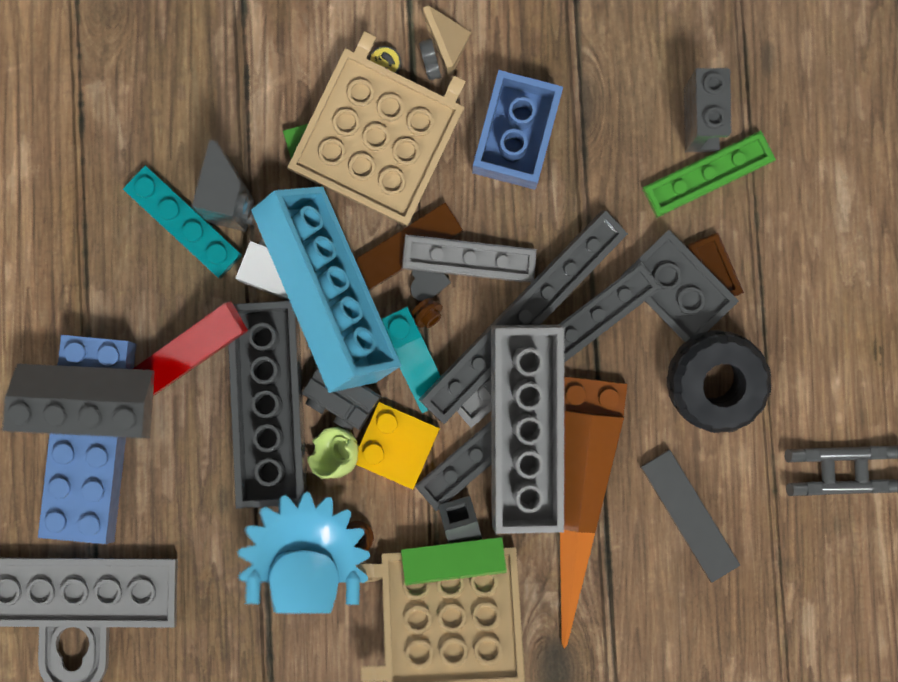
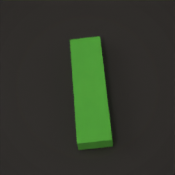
(708, 174)

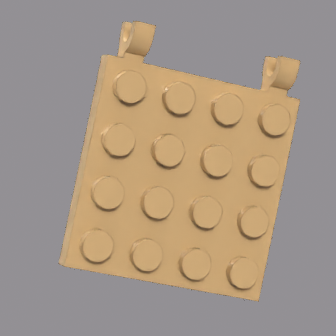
(376, 135)
(449, 626)

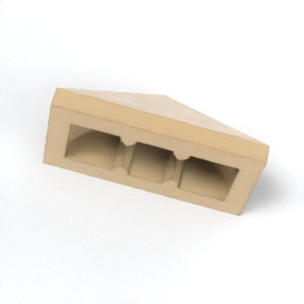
(447, 37)

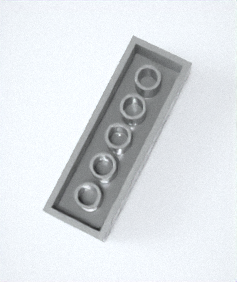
(527, 428)

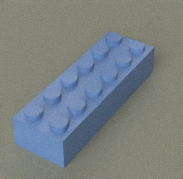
(85, 470)

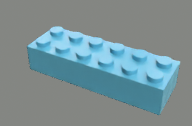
(325, 288)

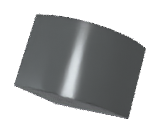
(460, 521)

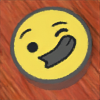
(387, 58)

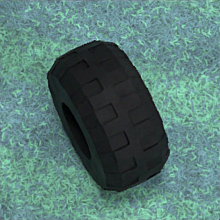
(738, 405)

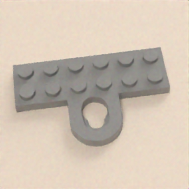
(85, 596)

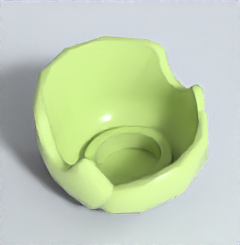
(333, 453)

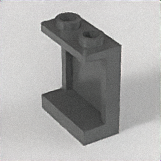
(707, 109)

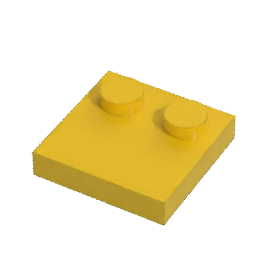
(396, 445)

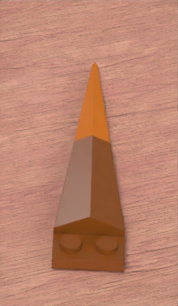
(591, 437)

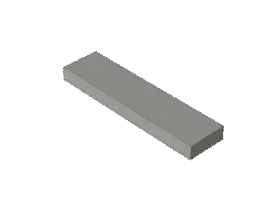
(468, 258)

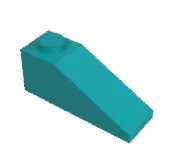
(412, 353)

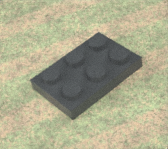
(689, 294)

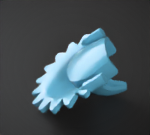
(303, 557)

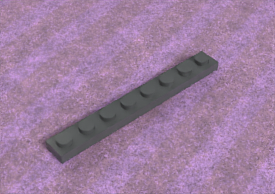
(529, 308)

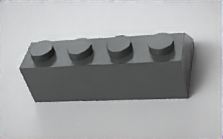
(79, 401)

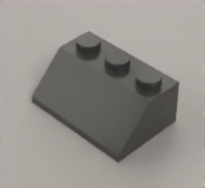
(221, 193)

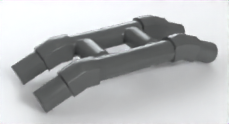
(829, 485)

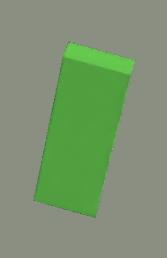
(453, 561)

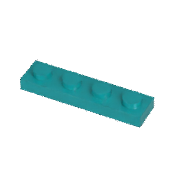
(182, 222)

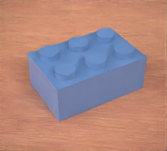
(517, 129)

